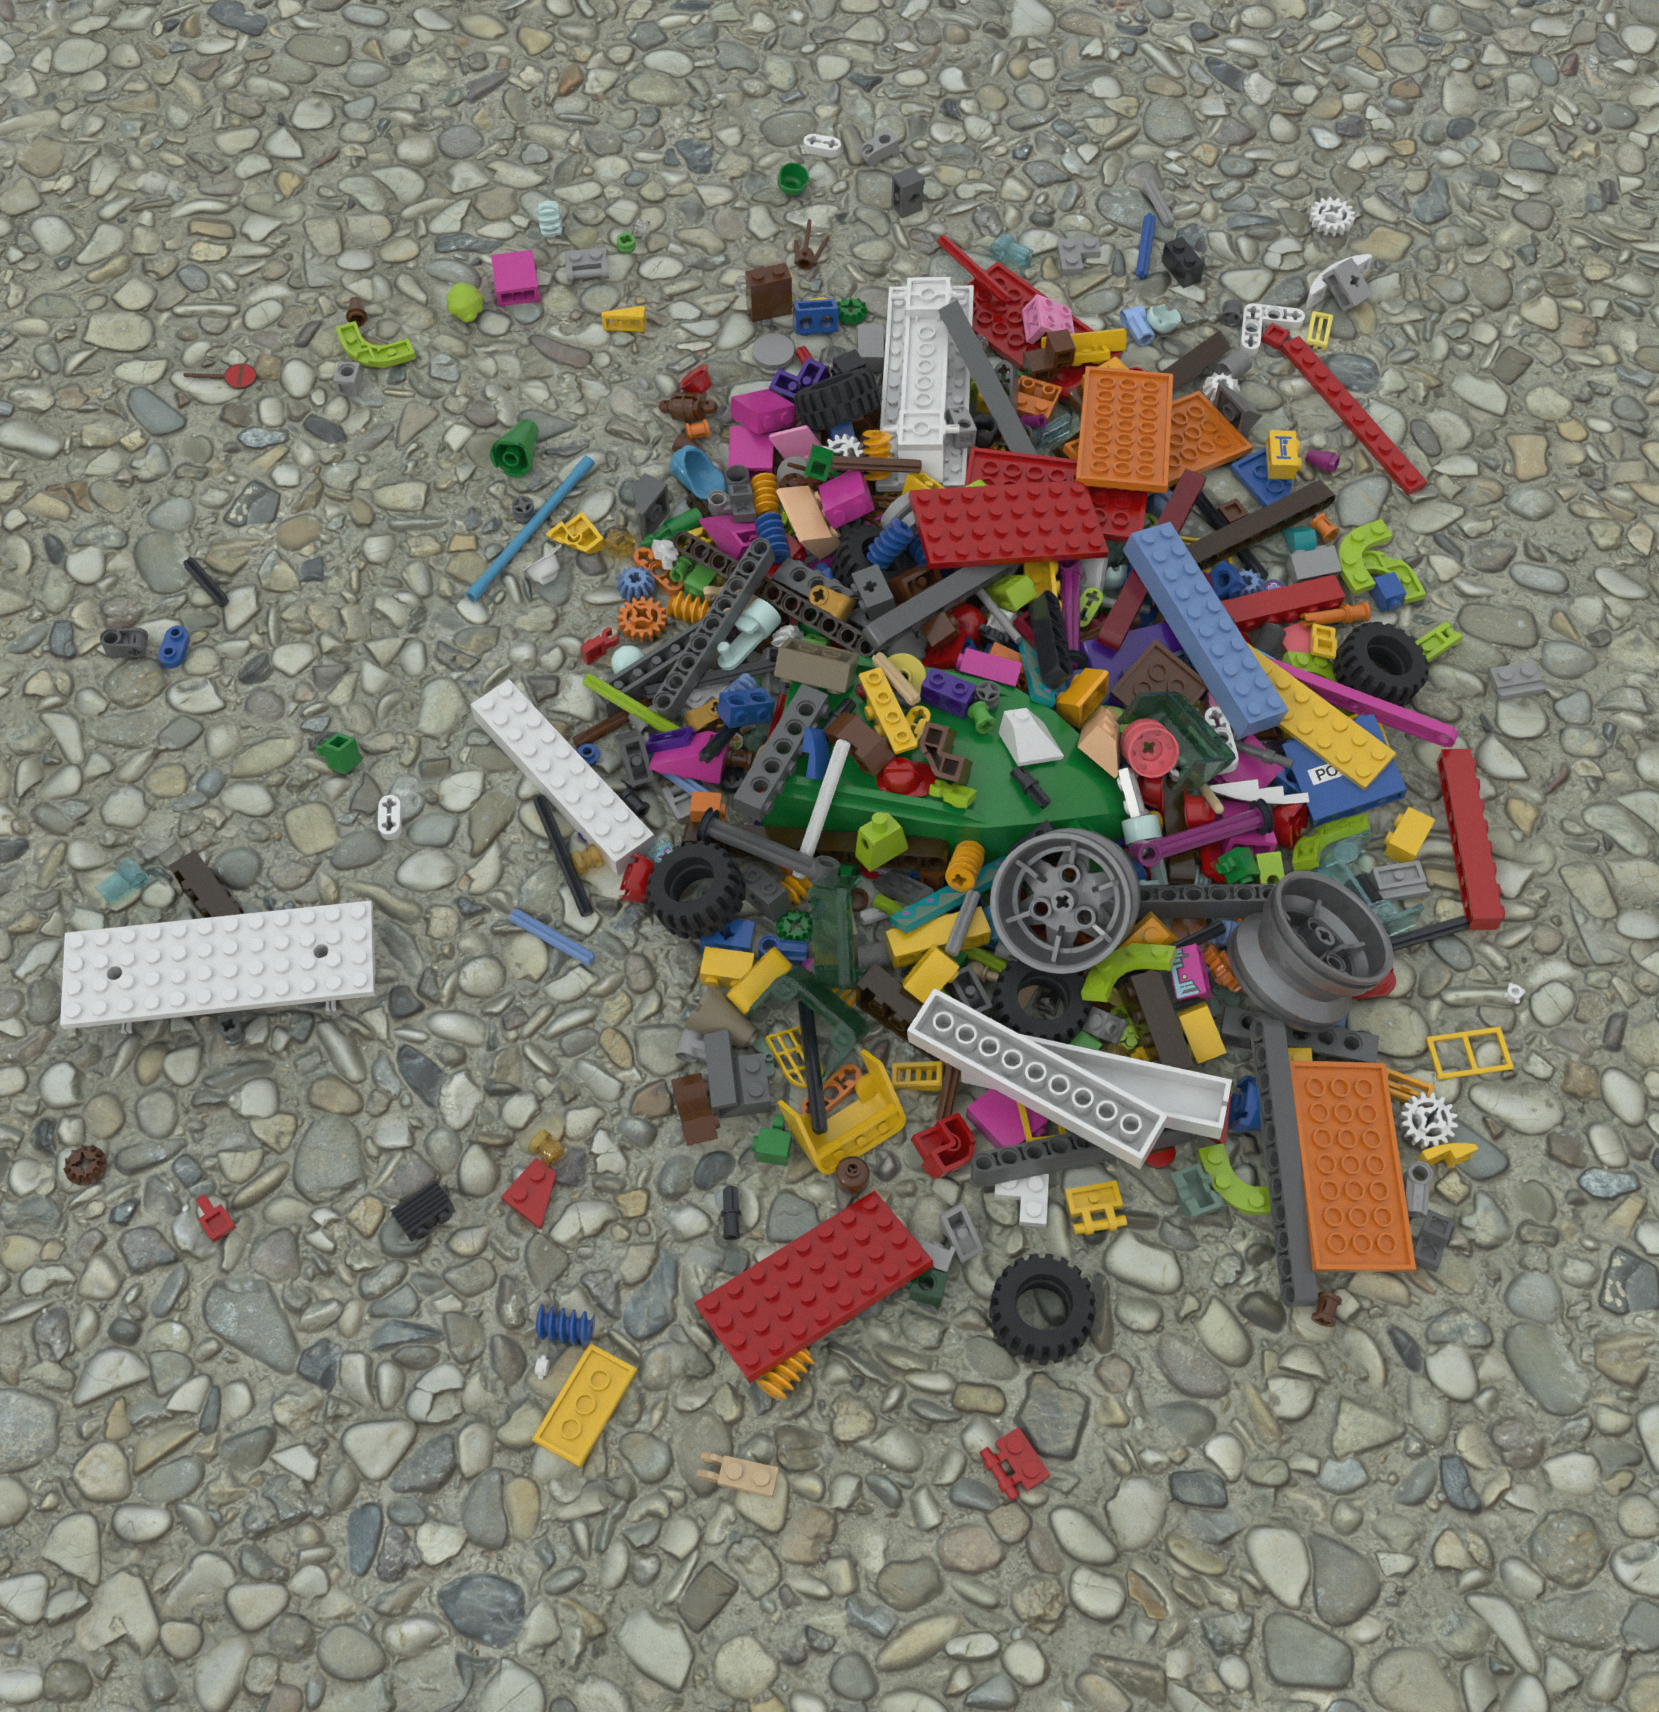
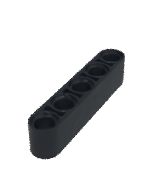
(1050, 640)

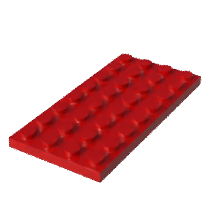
(1005, 329)
(1117, 510)
(1007, 524)
(813, 1285)

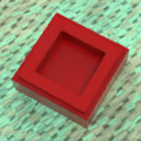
(1275, 336)

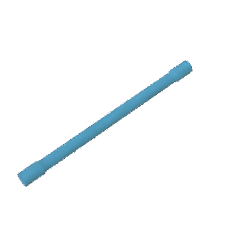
(490, 574)

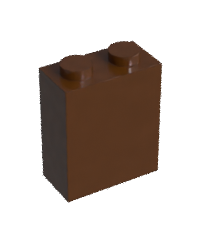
(768, 292)

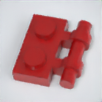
(947, 656)
(1021, 1459)

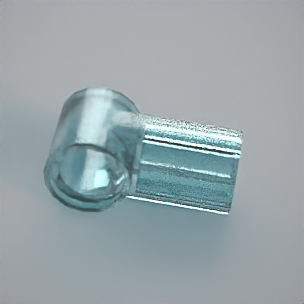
(1006, 247)
(128, 875)

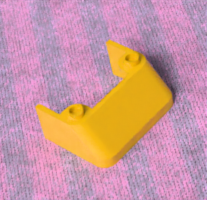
(855, 1128)

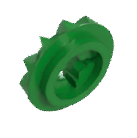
(858, 314)
(783, 926)

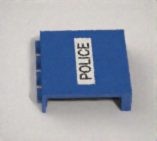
(1333, 794)

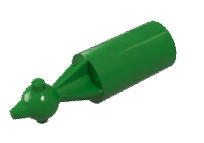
(684, 522)

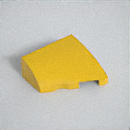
(578, 534)

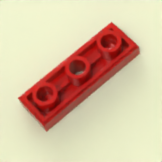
(1209, 855)

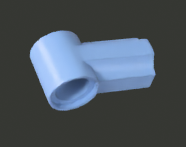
(1136, 321)

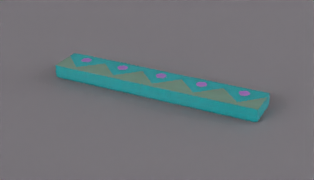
(1037, 688)
(942, 900)

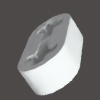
(821, 145)
(394, 817)

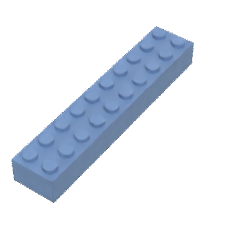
(1205, 630)

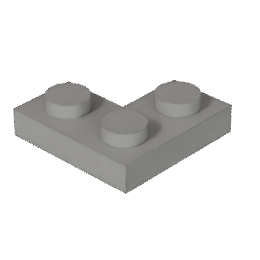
(1073, 250)

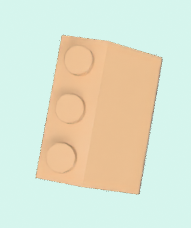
(809, 520)
(1101, 739)

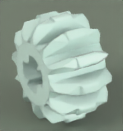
(550, 218)

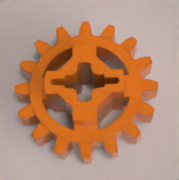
(642, 619)
(1220, 968)

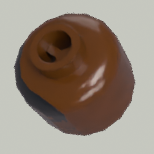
(852, 1175)

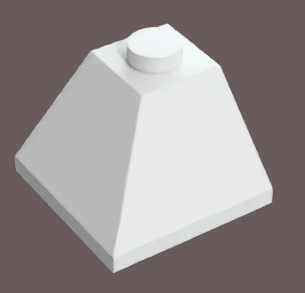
(1028, 738)

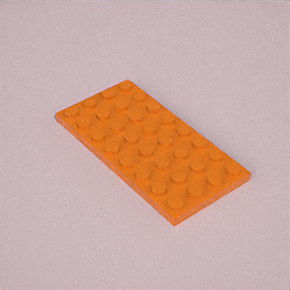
(1125, 429)
(1198, 438)
(1351, 1168)

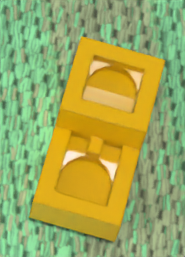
(1323, 641)
(1451, 1153)

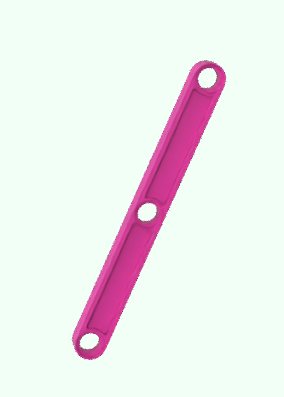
(1384, 712)

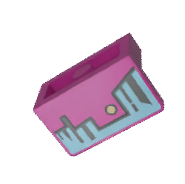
(1190, 973)

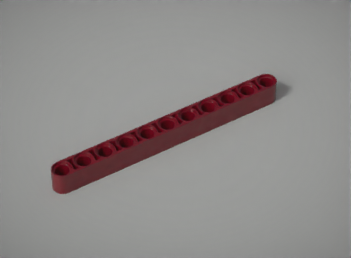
(1134, 592)

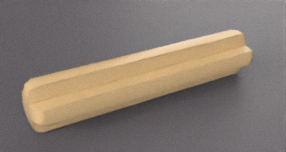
(896, 679)

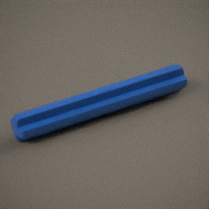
(1145, 245)

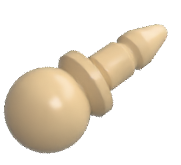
(983, 973)

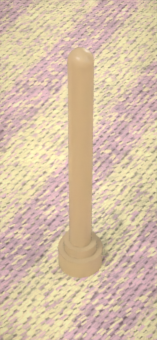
(1211, 798)

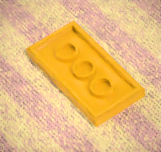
(584, 1405)

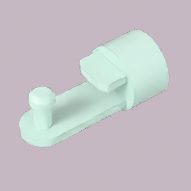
(756, 624)
(1146, 828)

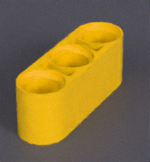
(758, 979)

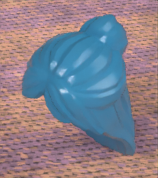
(696, 472)

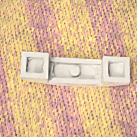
(1319, 286)

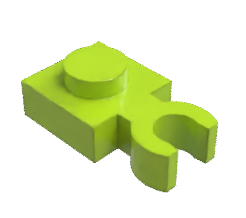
(955, 794)

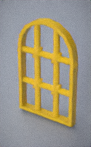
(796, 1070)

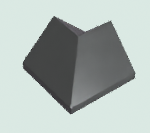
(1236, 409)

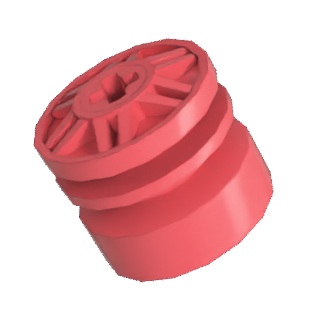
(1158, 757)

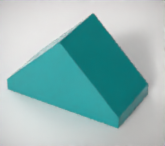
(1300, 538)

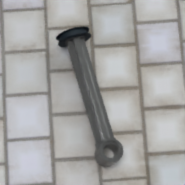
(814, 868)

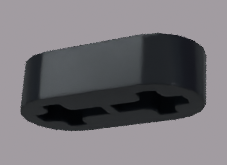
(738, 772)

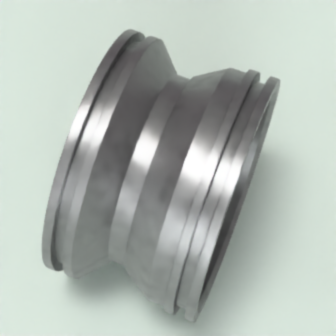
(1063, 920)
(1309, 951)

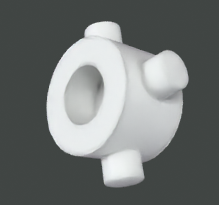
(1514, 993)
(542, 1366)

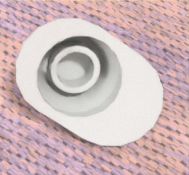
(545, 568)

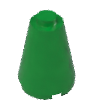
(516, 449)

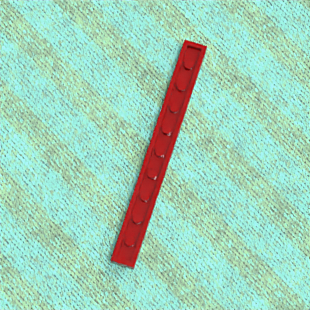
(1353, 415)

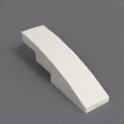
(1250, 791)

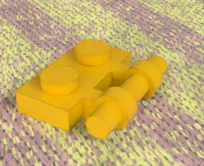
(1095, 1199)

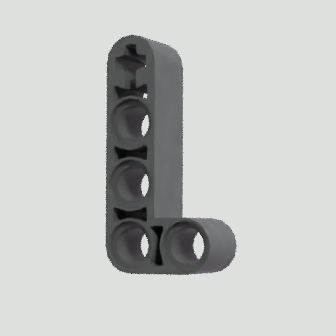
(1012, 378)

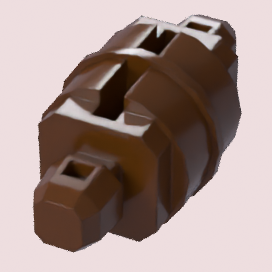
(688, 406)

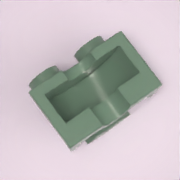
(1194, 1192)

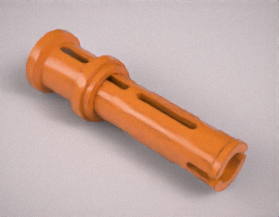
(1345, 614)

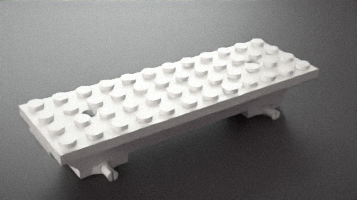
(923, 380)
(218, 965)

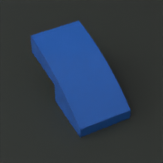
(816, 744)

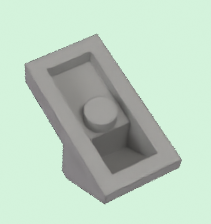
(960, 1232)

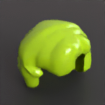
(464, 301)

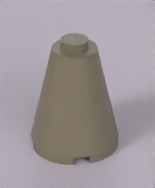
(718, 1014)

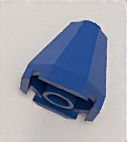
(1245, 1106)

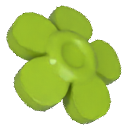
(1131, 1035)

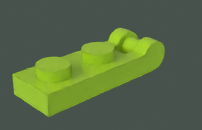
(1436, 643)

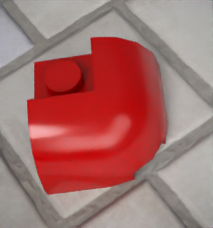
(945, 1146)

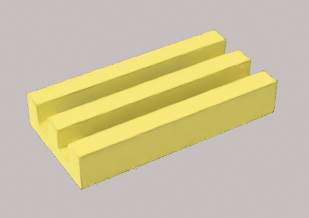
(1316, 342)

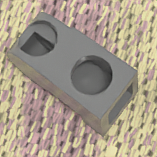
(879, 148)
(967, 427)

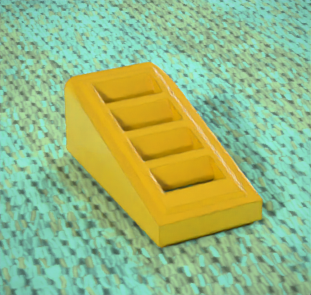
(631, 319)
(920, 1067)

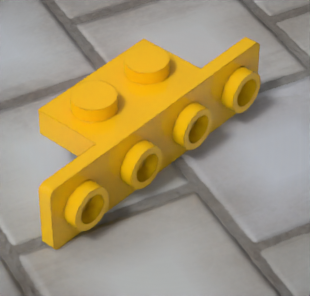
(1095, 345)
(1043, 577)
(886, 712)

